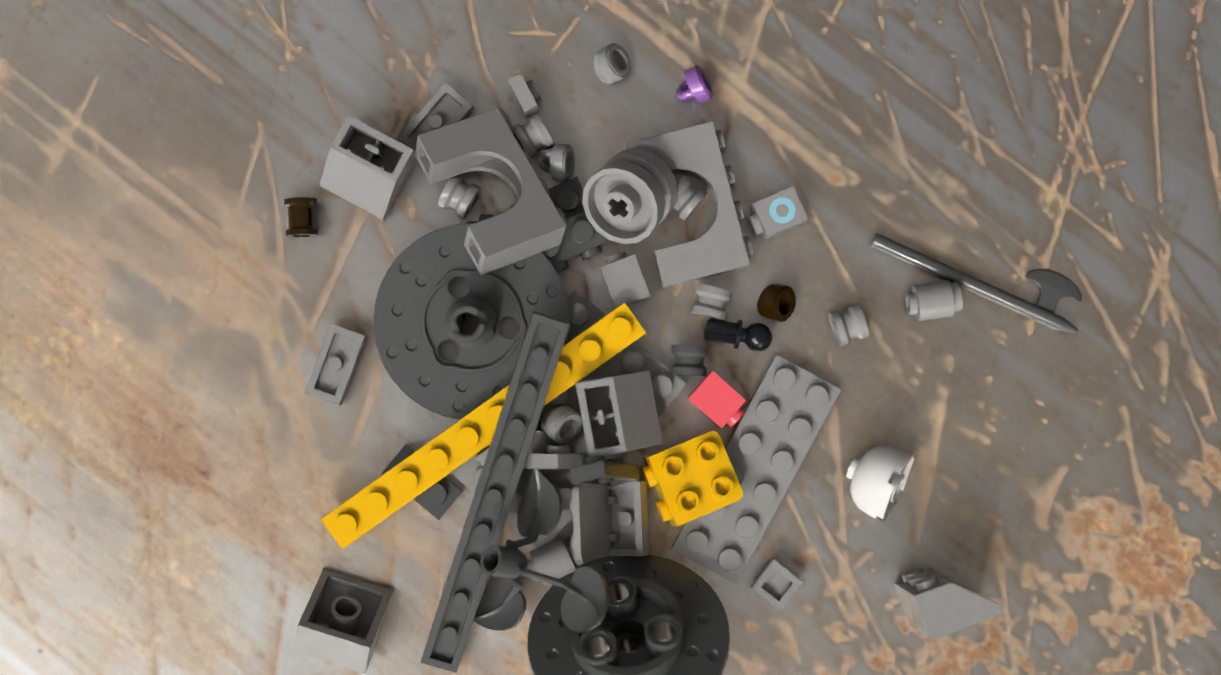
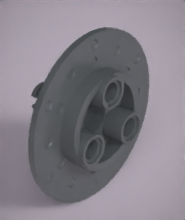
(420, 312)
(657, 604)

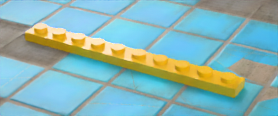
(474, 432)

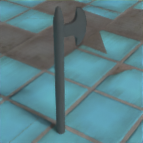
(1052, 285)

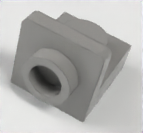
(547, 454)

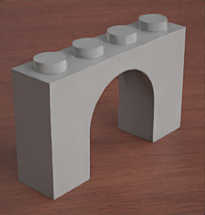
(490, 145)
(722, 248)

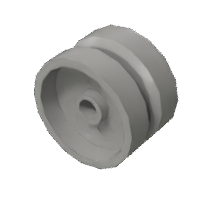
(630, 196)

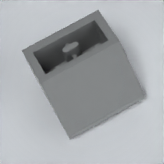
(366, 167)
(619, 414)

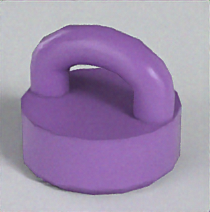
(695, 86)

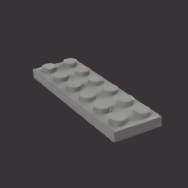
(765, 457)

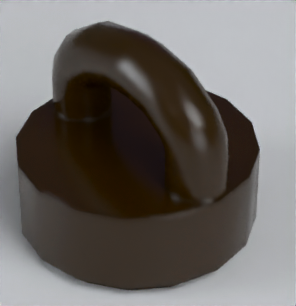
(776, 302)

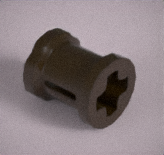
(301, 217)

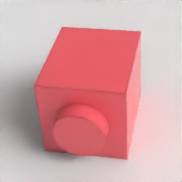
(718, 401)

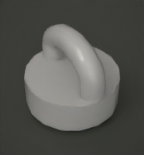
(612, 63)
(561, 161)
(562, 424)

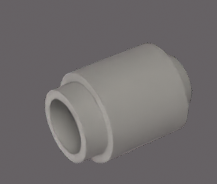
(934, 300)
(554, 559)

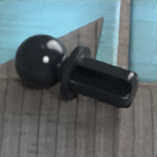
(756, 336)

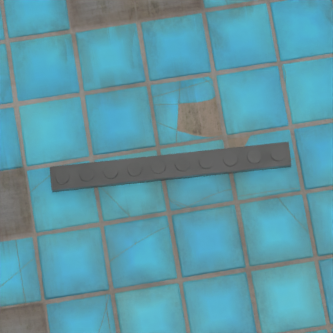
(495, 489)

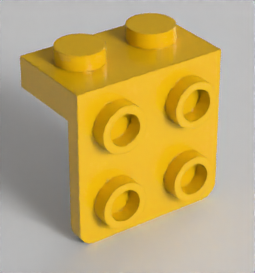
(692, 479)

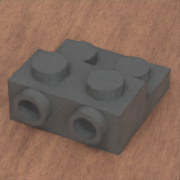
(579, 236)

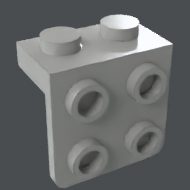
(610, 521)

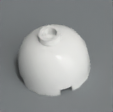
(879, 479)

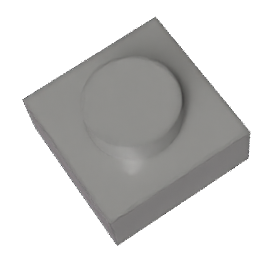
(526, 94)
(776, 584)

